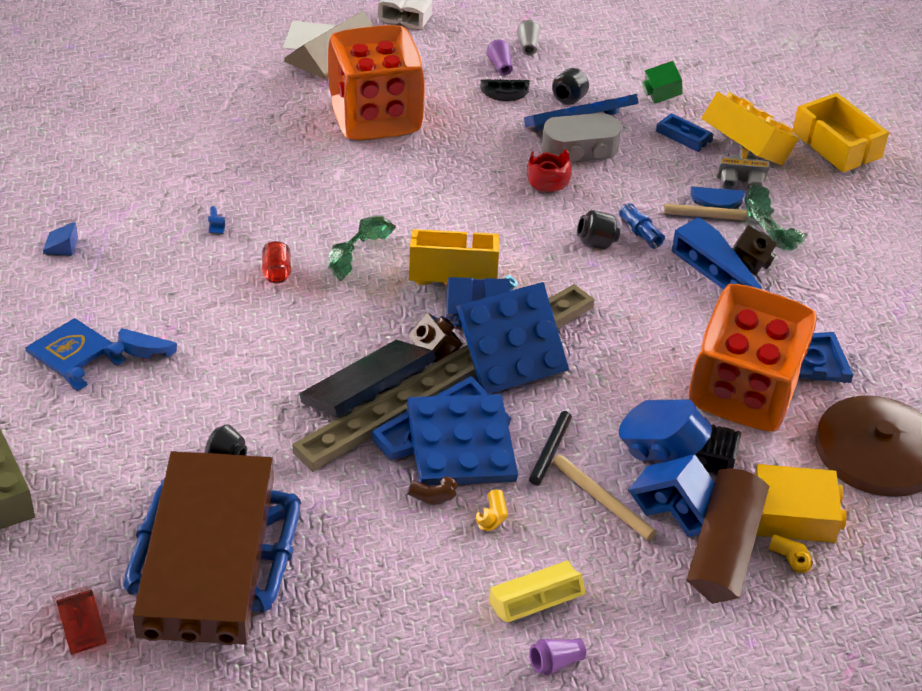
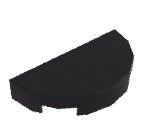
(505, 89)

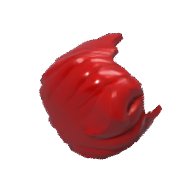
(549, 171)

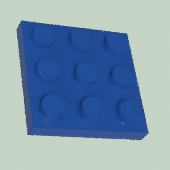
(512, 338)
(461, 439)

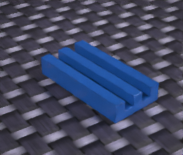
(684, 132)

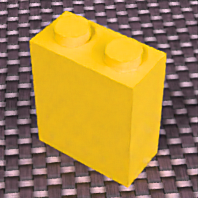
(801, 503)

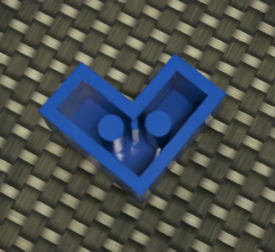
(675, 487)

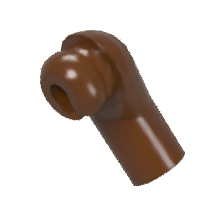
(435, 494)

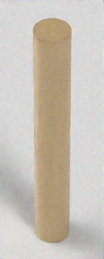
(705, 212)

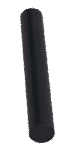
(550, 448)

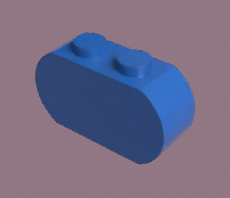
(664, 430)

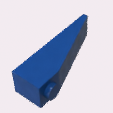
(711, 254)

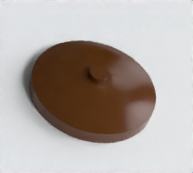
(873, 444)

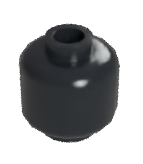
(570, 86)
(598, 229)

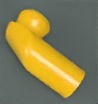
(496, 514)
(795, 553)

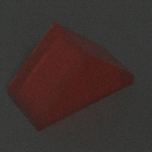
(79, 619)

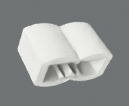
(407, 12)

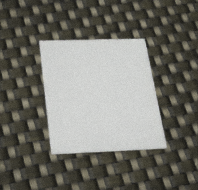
(303, 32)

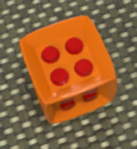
(376, 82)
(751, 356)

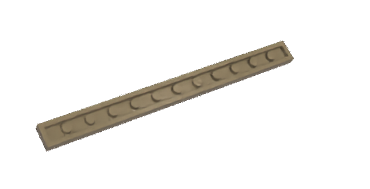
(352, 430)

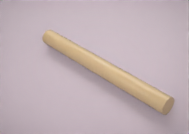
(604, 497)

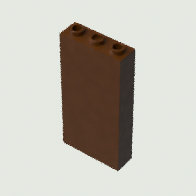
(205, 549)

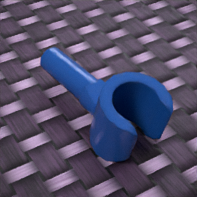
(217, 224)

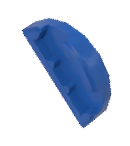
(717, 197)
(144, 345)

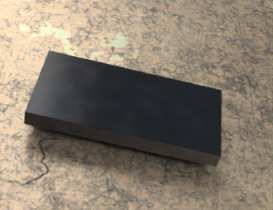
(367, 378)

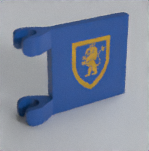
(73, 347)

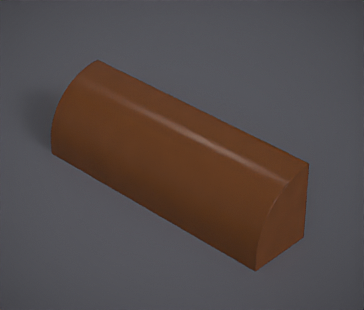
(728, 535)

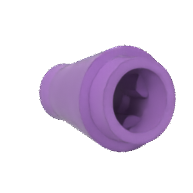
(500, 55)
(554, 654)

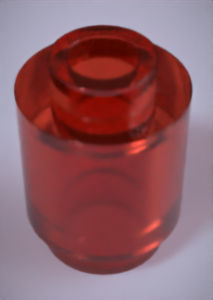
(276, 261)

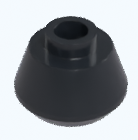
(226, 441)

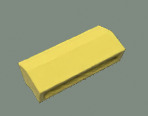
(536, 591)

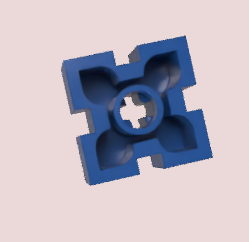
(467, 290)

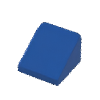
(62, 240)

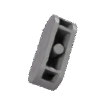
(583, 135)

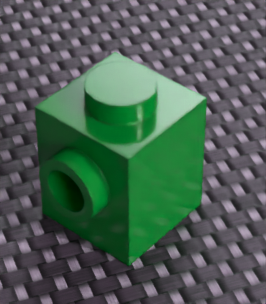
(663, 82)

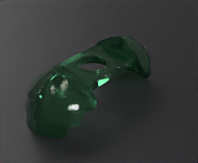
(758, 207)
(341, 253)

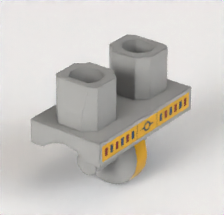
(742, 168)

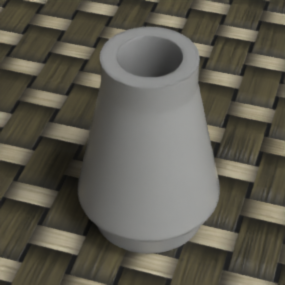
(528, 34)

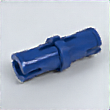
(641, 225)

